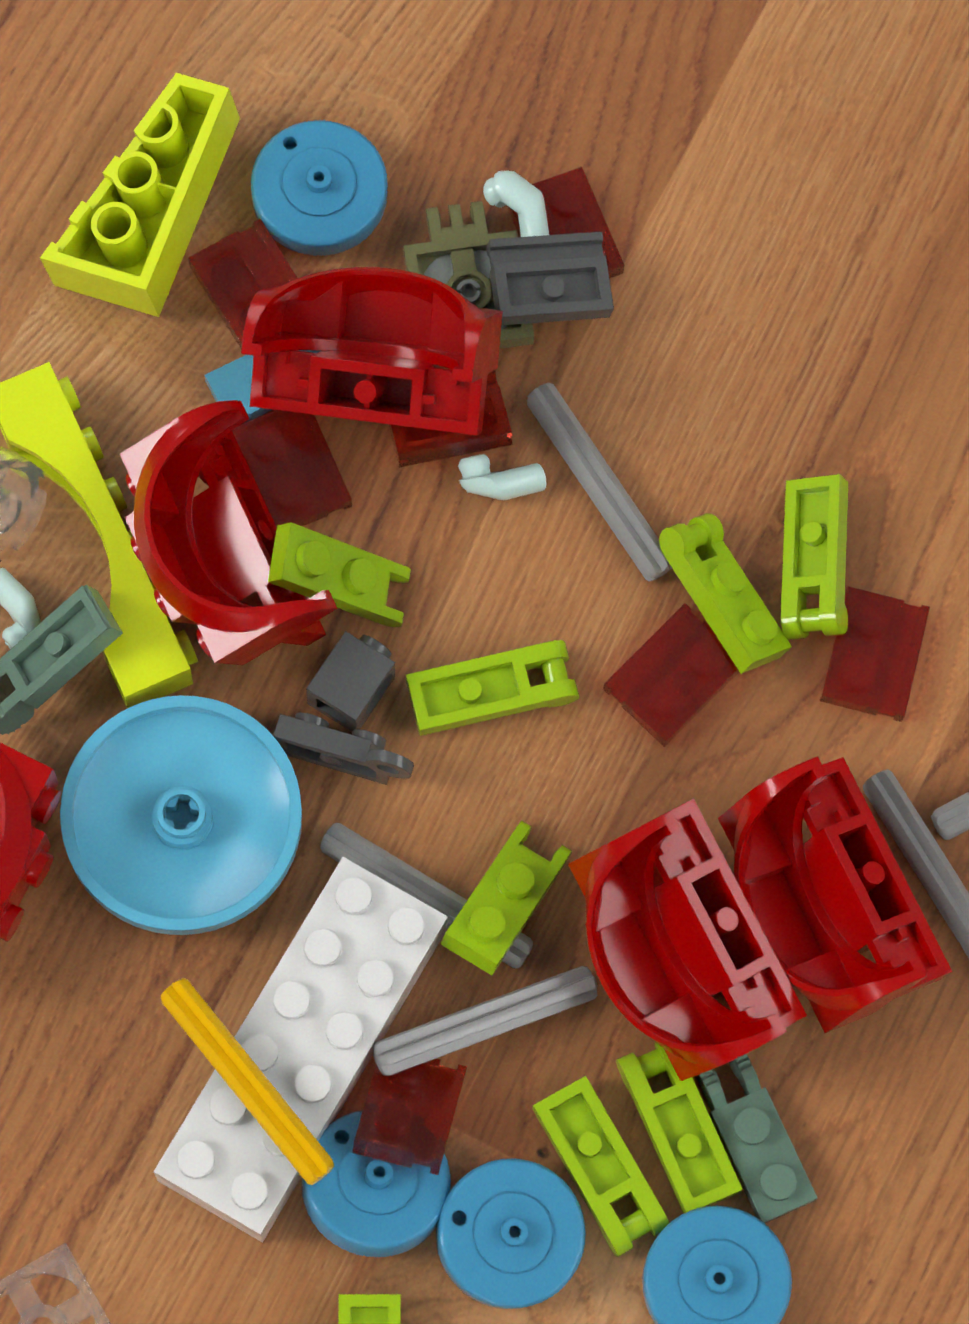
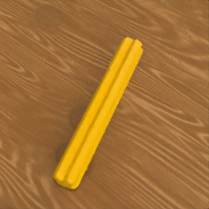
(247, 1081)

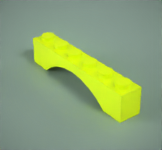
(41, 427)

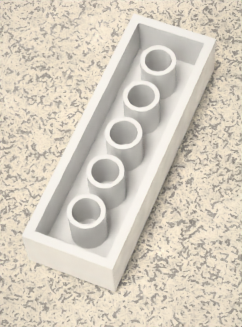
(309, 1039)

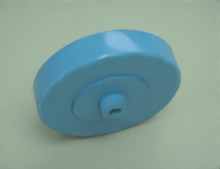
(319, 187)
(372, 1203)
(510, 1234)
(717, 1270)

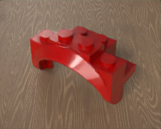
(378, 348)
(214, 548)
(26, 797)
(831, 894)
(681, 943)

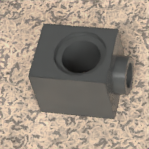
(352, 680)

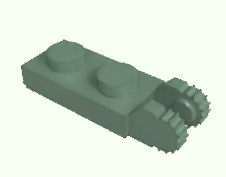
(53, 655)
(757, 1144)

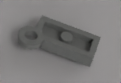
(356, 754)

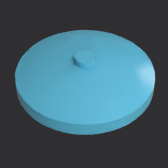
(181, 815)

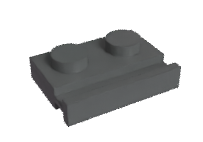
(550, 278)

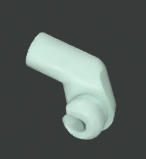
(522, 197)
(500, 485)
(20, 606)

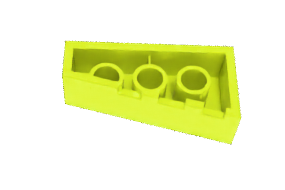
(145, 210)

